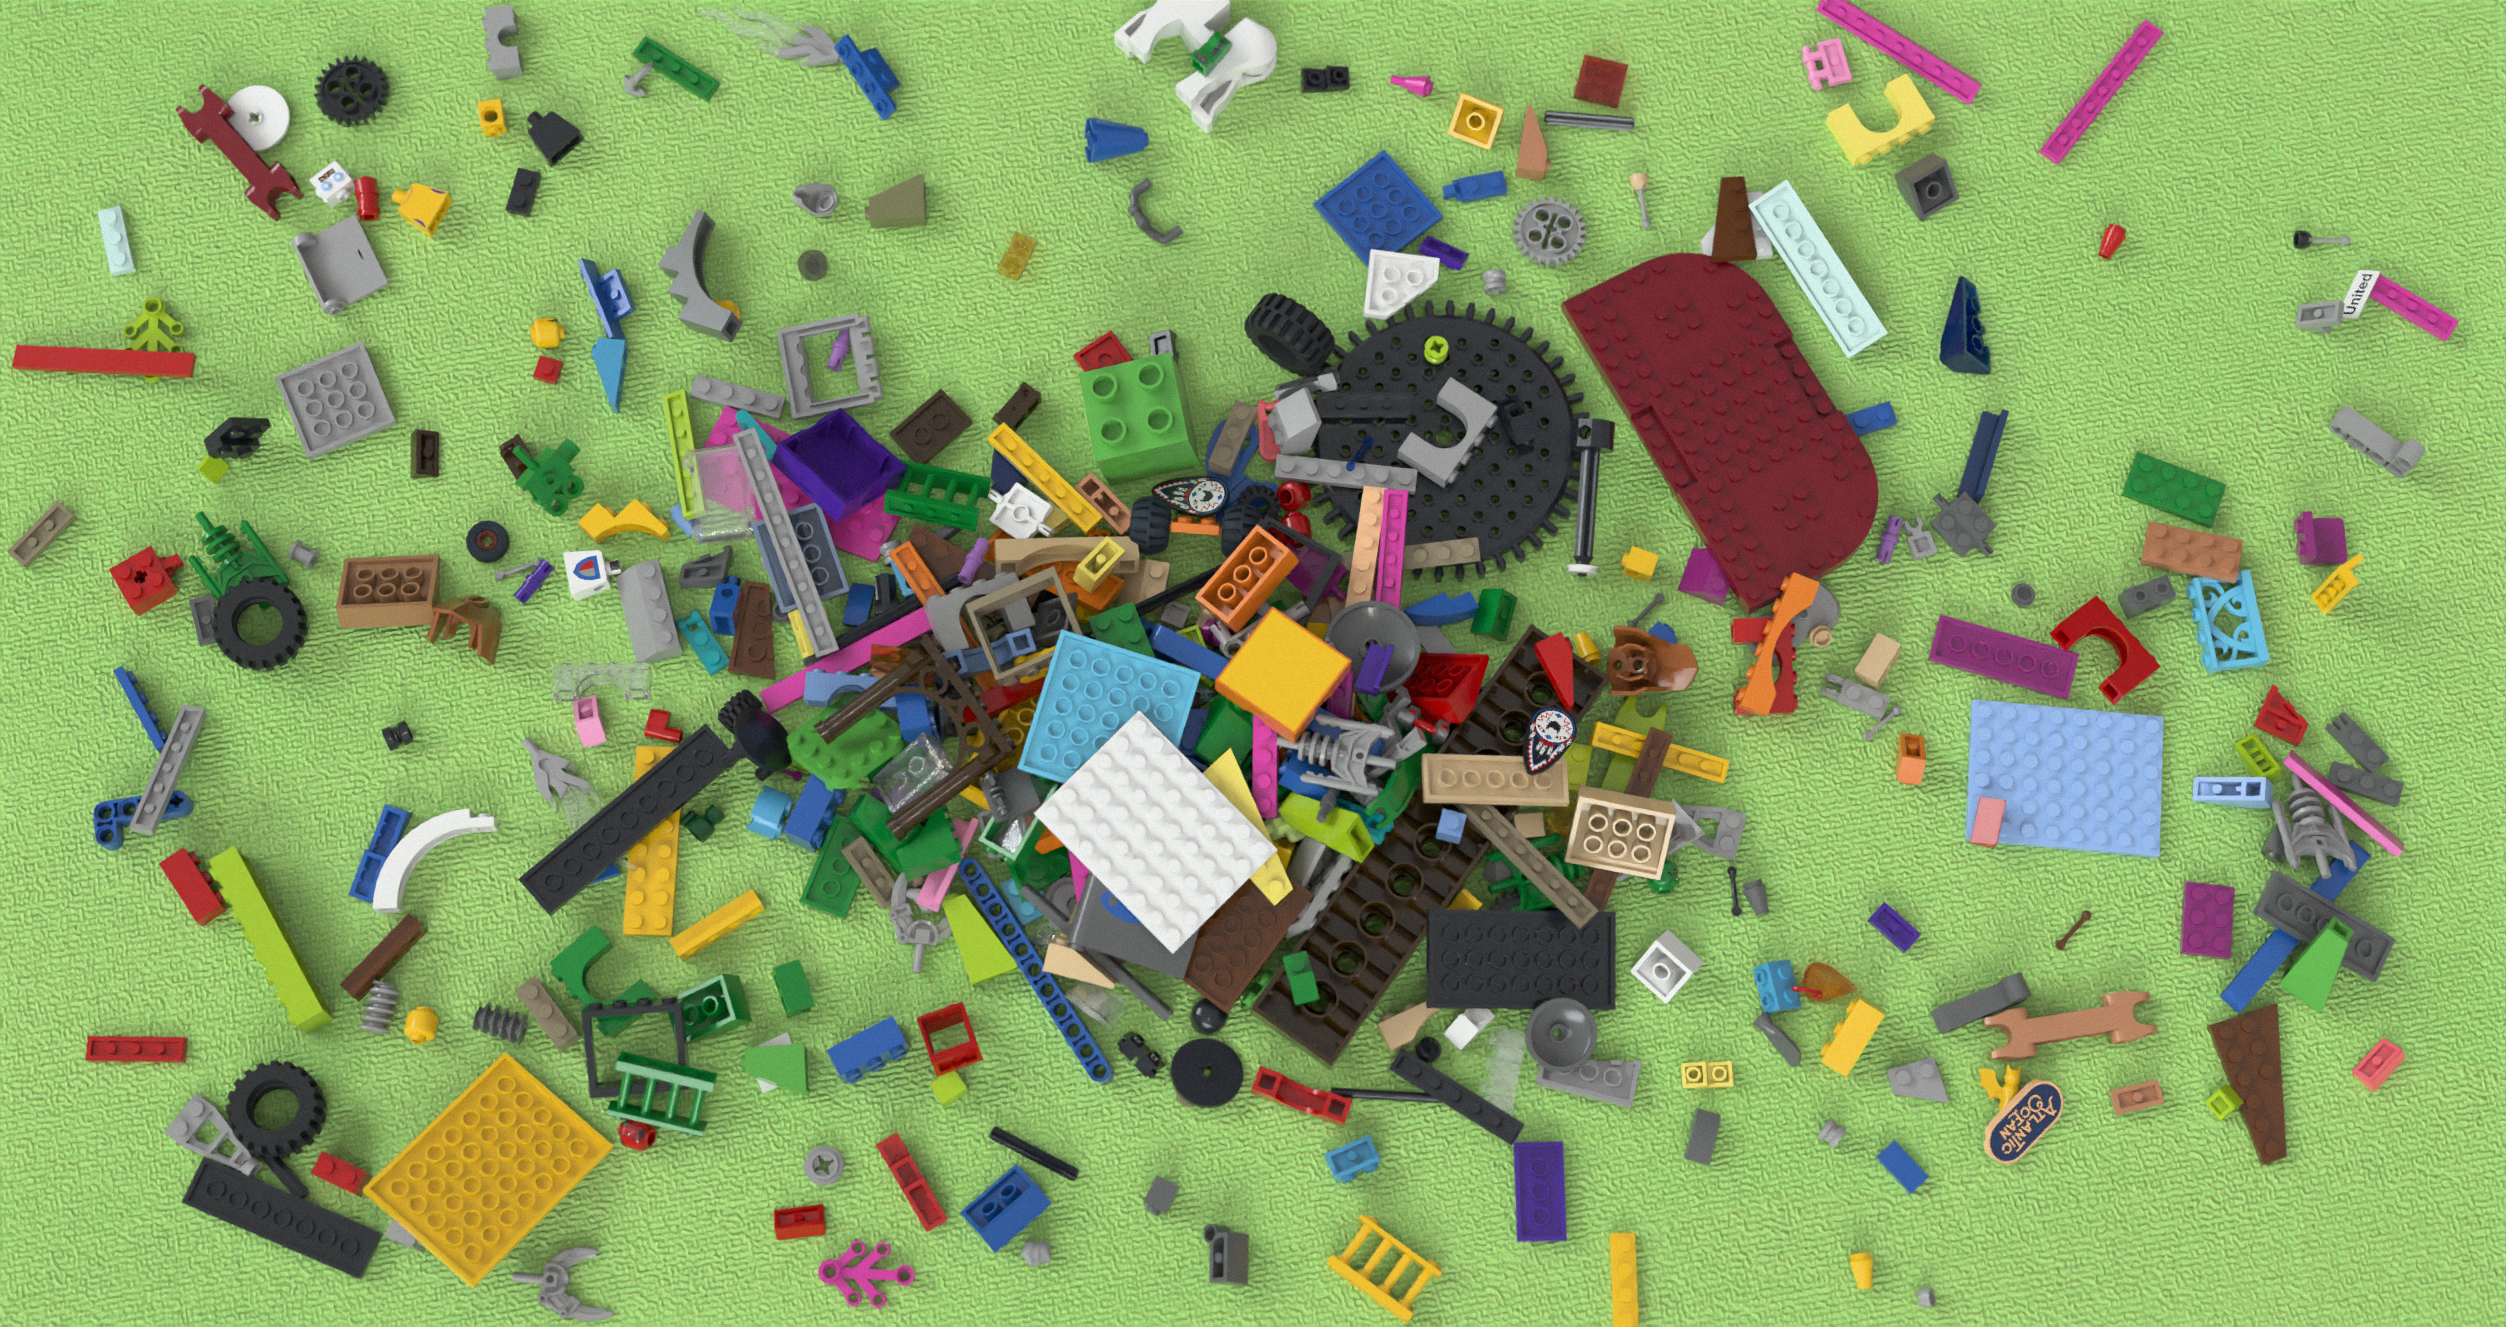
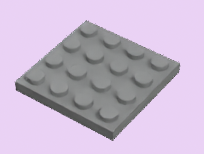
(336, 400)

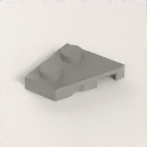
(1918, 1081)

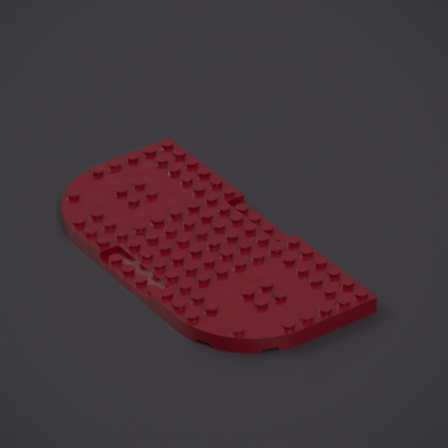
(1731, 419)

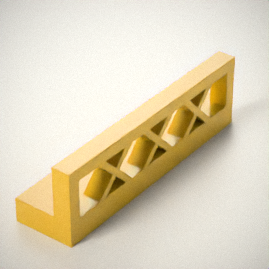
(2337, 585)
(717, 925)

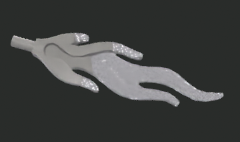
(815, 50)
(572, 790)

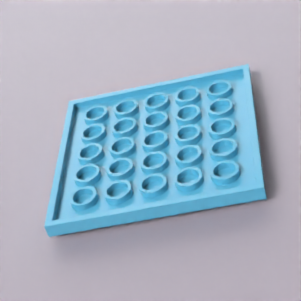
(1092, 695)

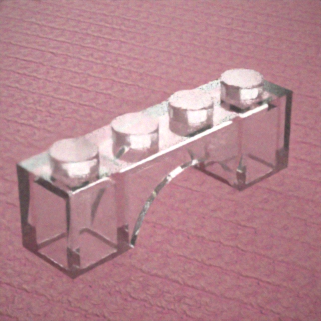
(572, 681)

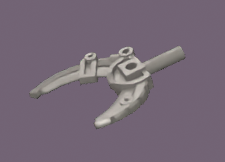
(917, 932)
(555, 1282)

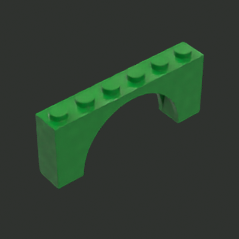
(933, 847)

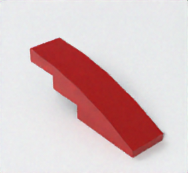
(911, 1181)

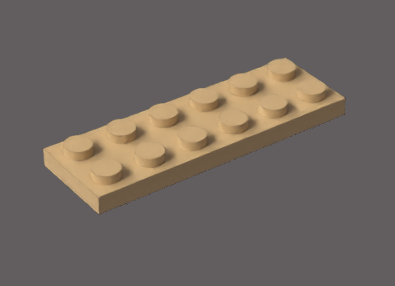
(1491, 781)

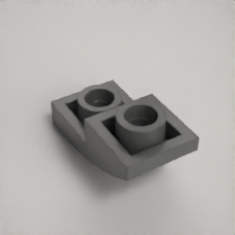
(1702, 1137)

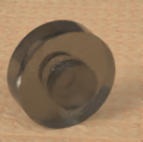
(812, 265)

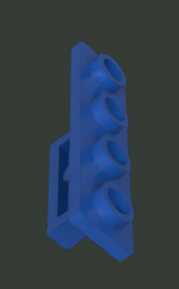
(871, 74)
(610, 297)

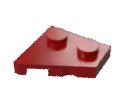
(2280, 718)

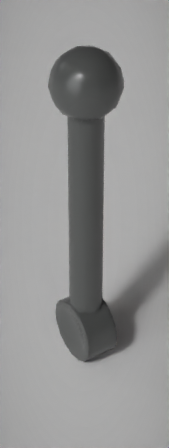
(1657, 599)

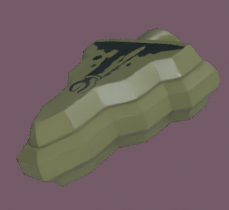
(993, 624)

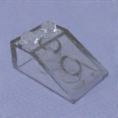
(913, 772)
(1098, 1004)

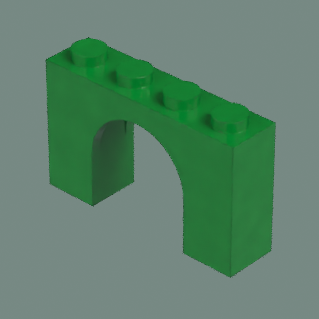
(573, 966)

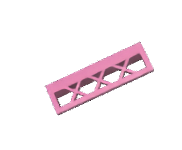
(939, 882)

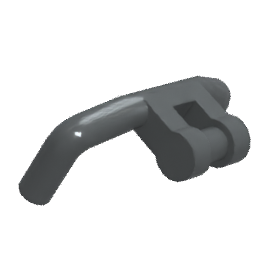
(1142, 220)

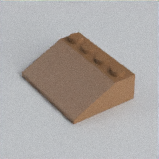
(388, 591)

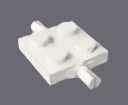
(1021, 513)

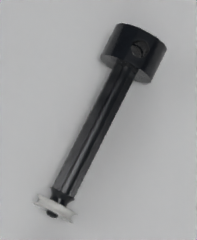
(1591, 438)

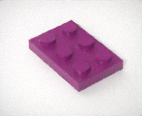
(2207, 920)

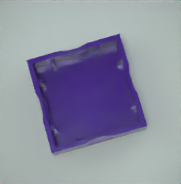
(838, 465)

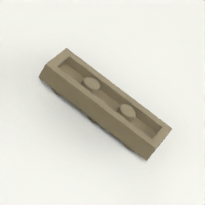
(42, 534)
(870, 871)

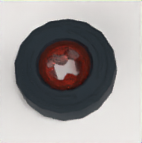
(479, 533)

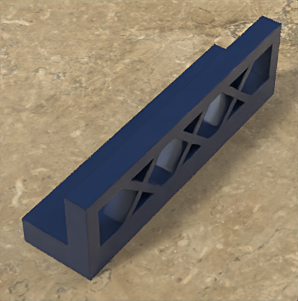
(1982, 454)

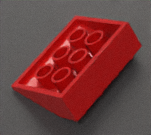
(1445, 685)

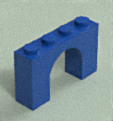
(1292, 770)

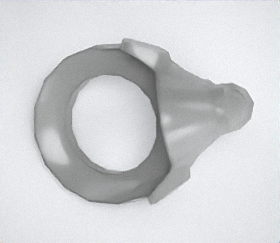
(631, 81)

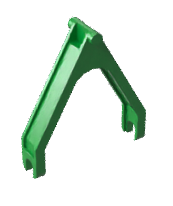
(1401, 784)

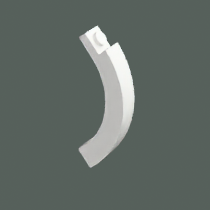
(416, 844)

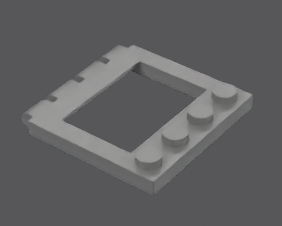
(797, 370)

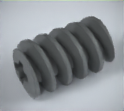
(500, 1023)

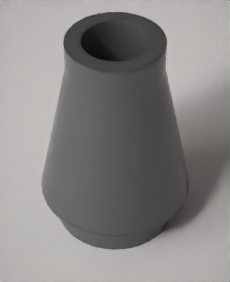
(1756, 895)

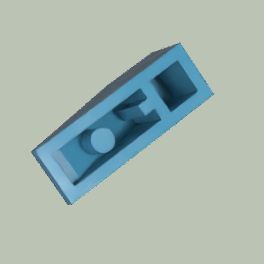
(611, 363)

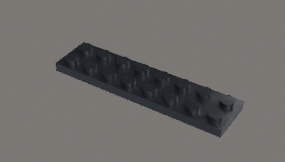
(282, 1218)

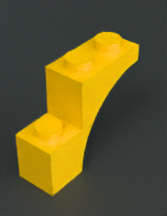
(603, 522)

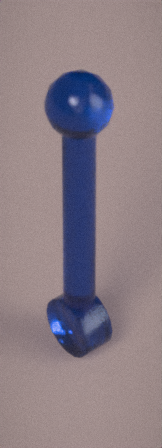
(1368, 440)

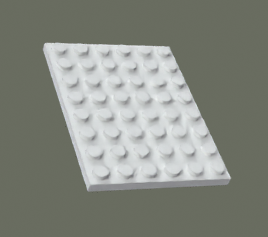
(1155, 832)

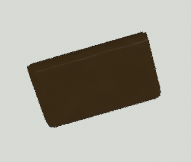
(424, 454)

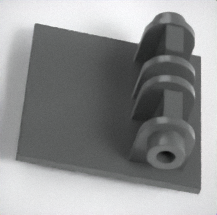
(1009, 793)

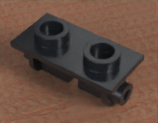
(1136, 1046)

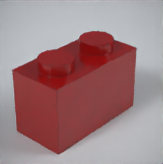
(341, 1174)

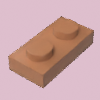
(2136, 1097)

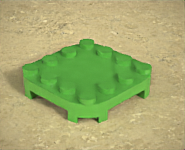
(849, 755)

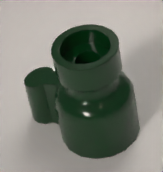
(702, 826)

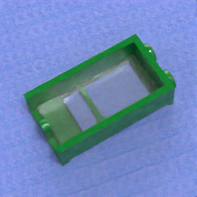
(1019, 834)

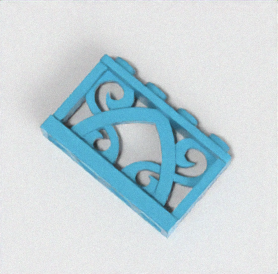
(2249, 612)

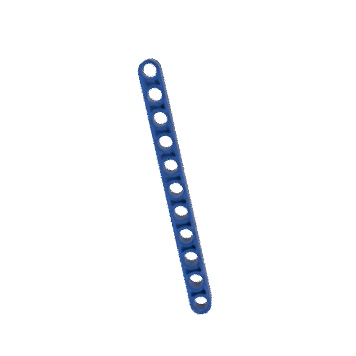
(1211, 665)
(1026, 963)

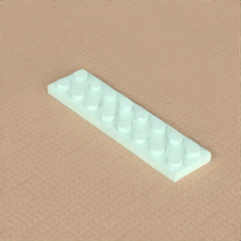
(1818, 269)

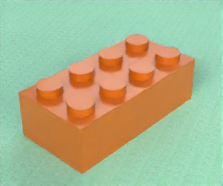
(1247, 579)

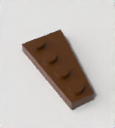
(1733, 224)
(753, 638)

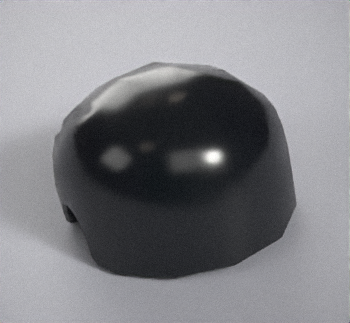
(1207, 1017)

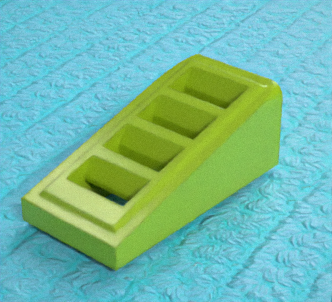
(2274, 769)

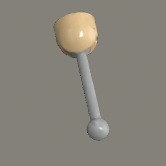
(1640, 182)

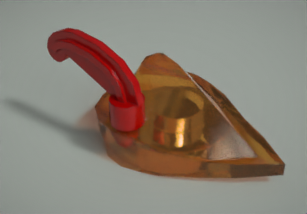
(1823, 983)

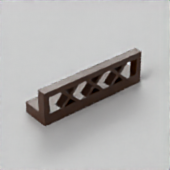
(383, 957)

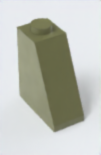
(899, 205)

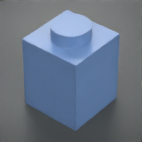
(1451, 826)

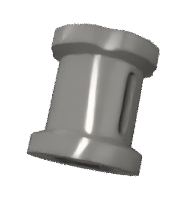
(303, 554)

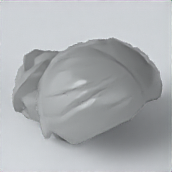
(816, 198)

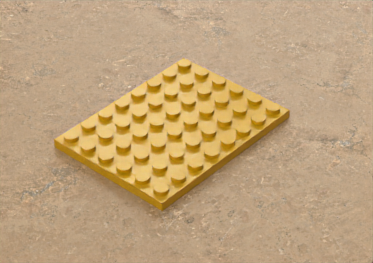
(488, 1170)

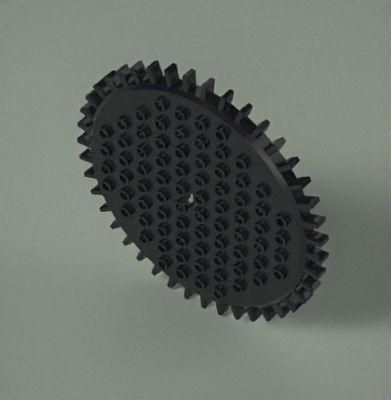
(1553, 438)

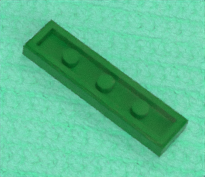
(676, 69)

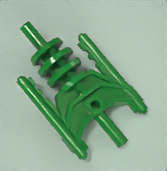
(235, 565)
(1530, 895)

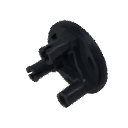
(944, 723)
(761, 741)

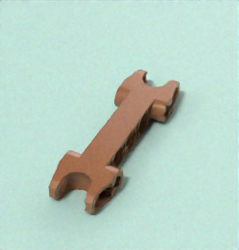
(2027, 1032)

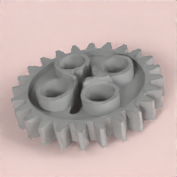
(1569, 238)

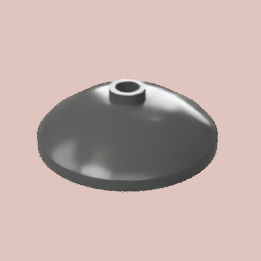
(1575, 1039)

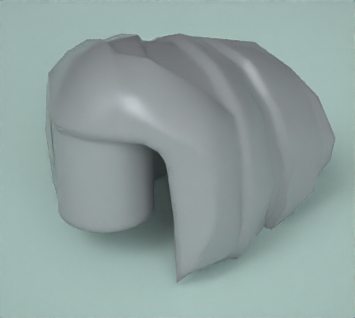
(1036, 1252)

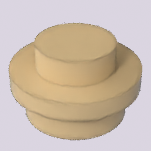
(1820, 636)

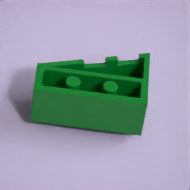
(870, 819)

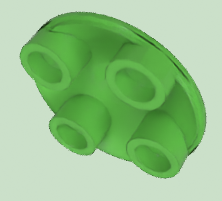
(1250, 996)

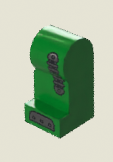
(1210, 54)

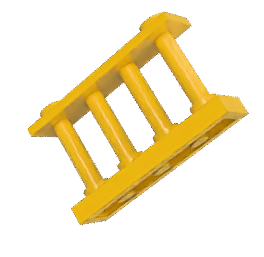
(1361, 1278)

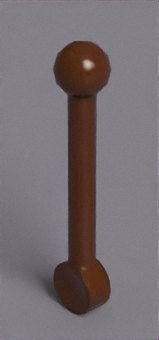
(2060, 944)

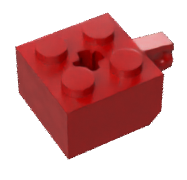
(158, 576)

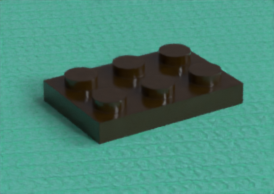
(930, 428)

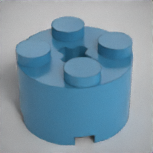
(769, 813)

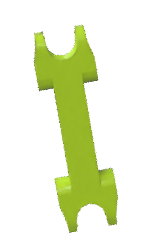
(1628, 719)

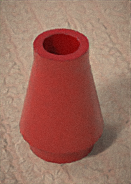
(2111, 240)

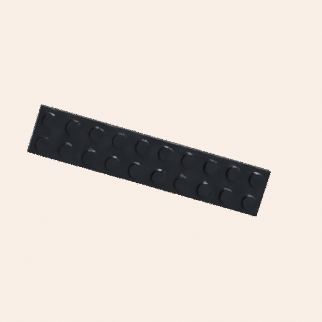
(626, 820)

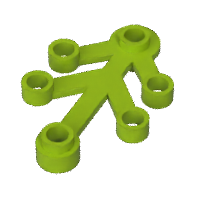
(153, 333)

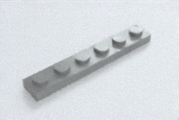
(1335, 473)
(168, 770)

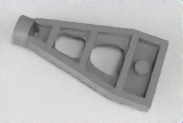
(1728, 830)
(190, 1122)

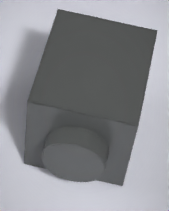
(1160, 1196)

